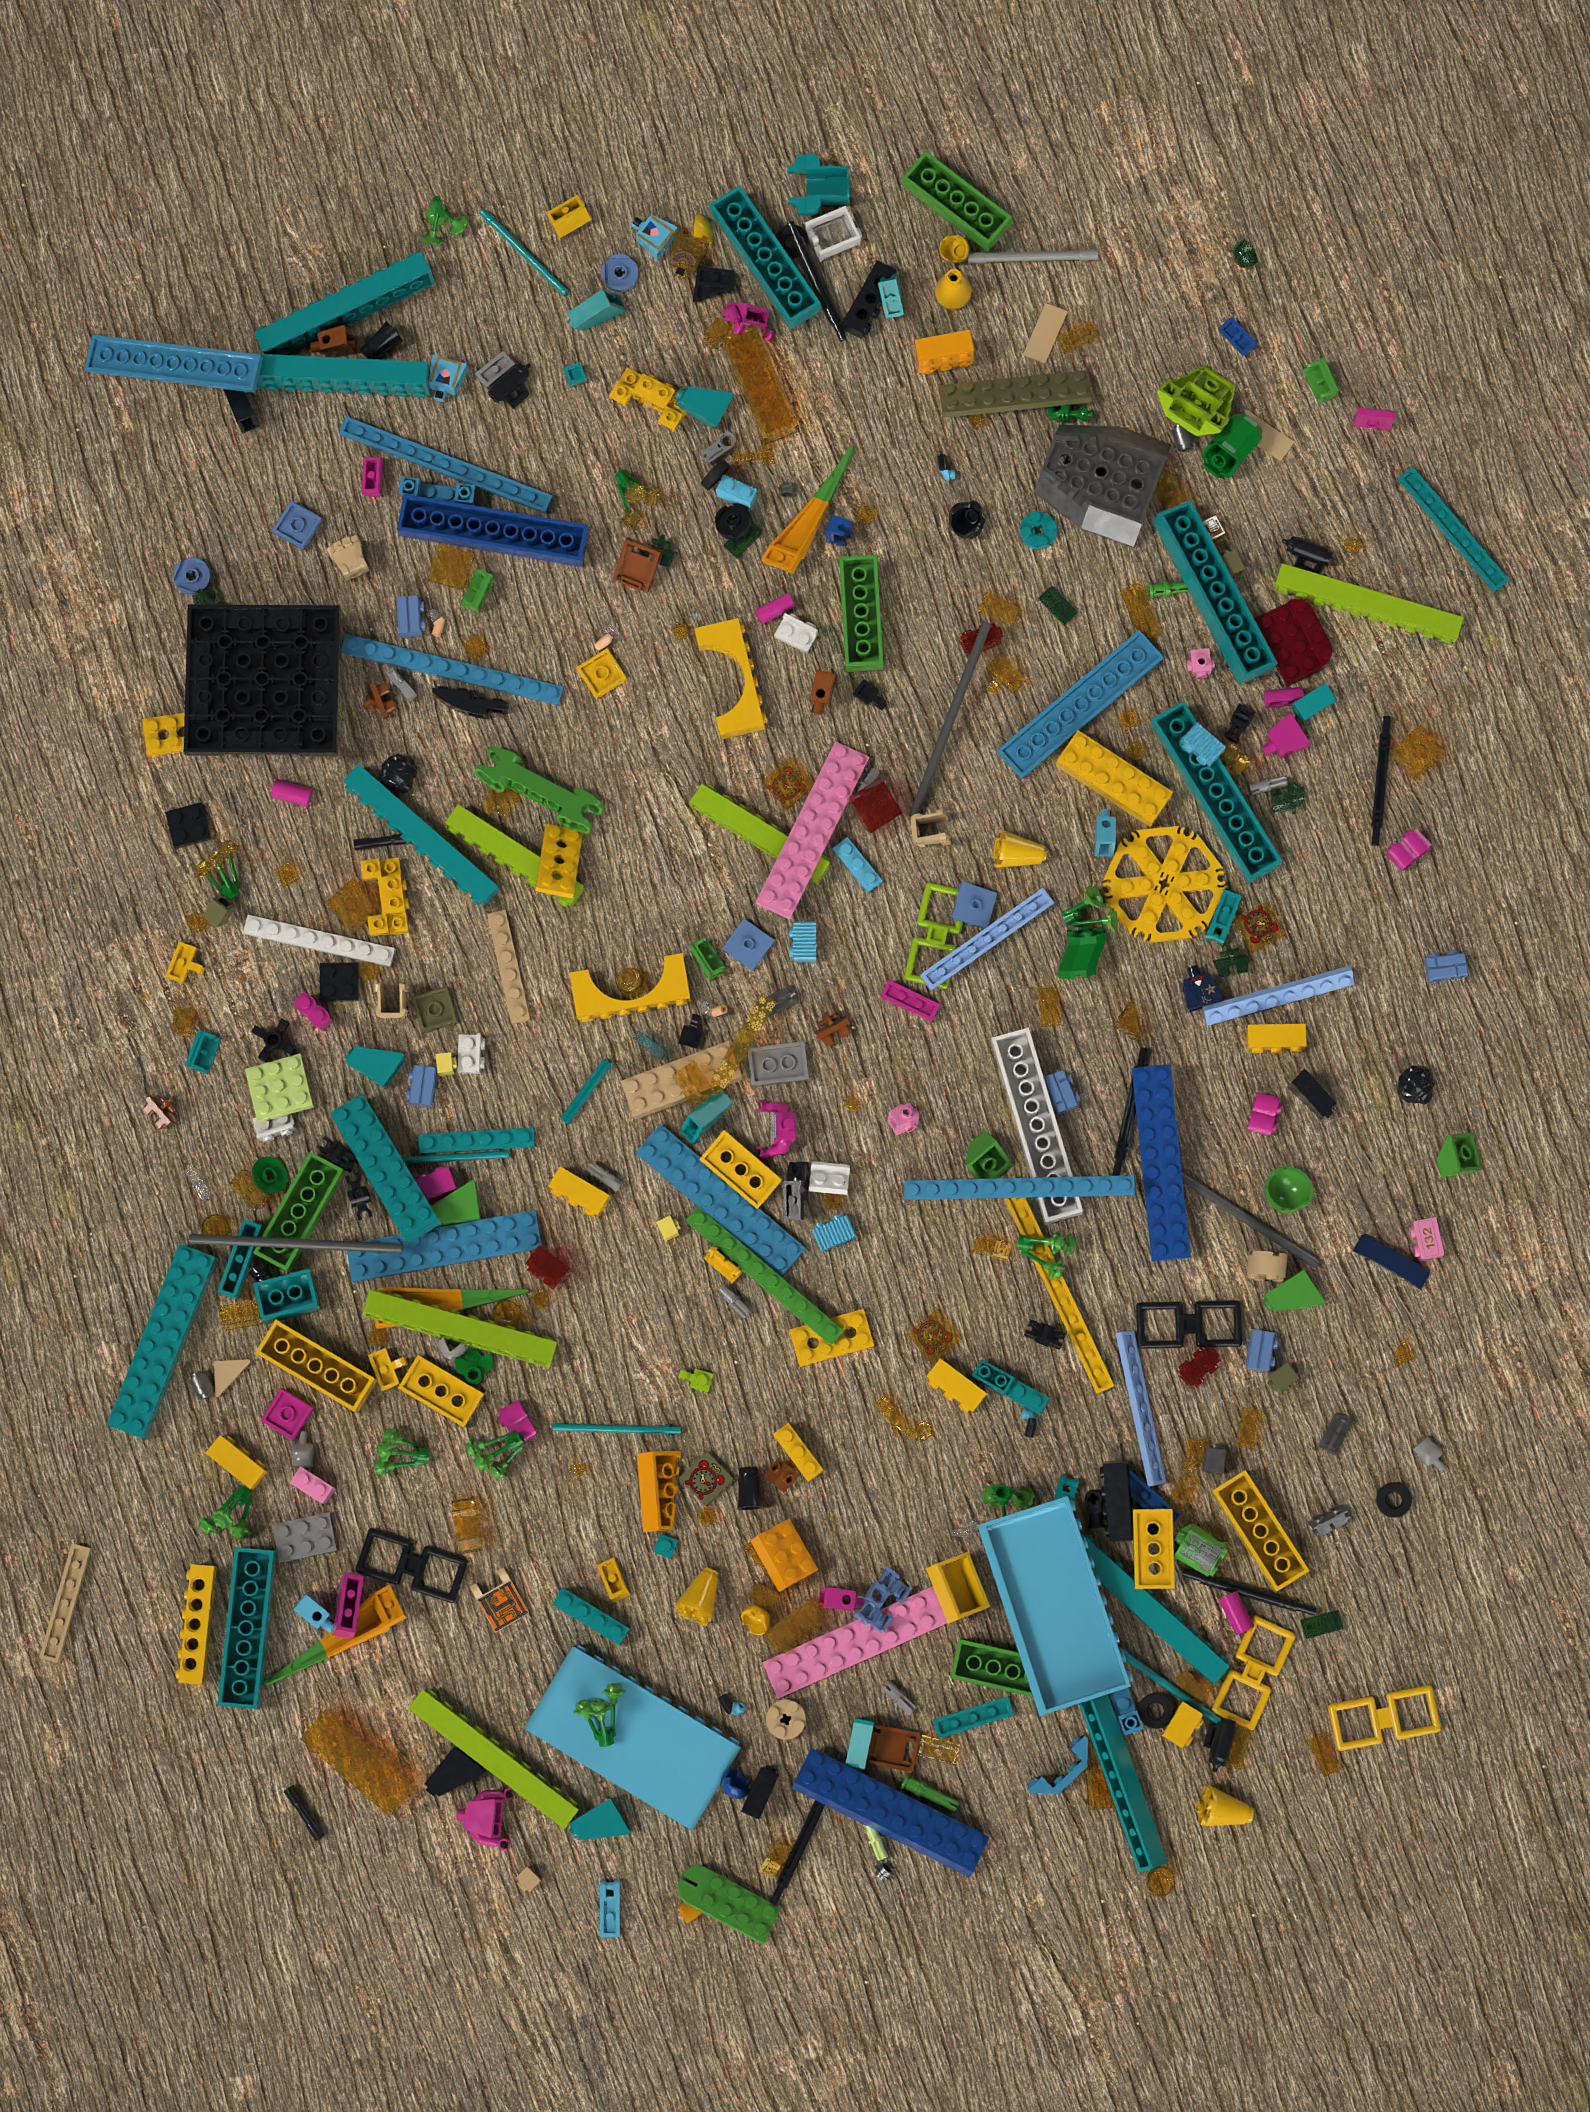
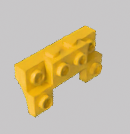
(651, 393)
(393, 901)

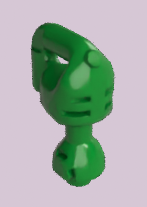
(1065, 413)

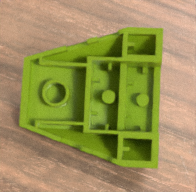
(1198, 401)

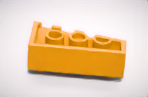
(657, 1489)

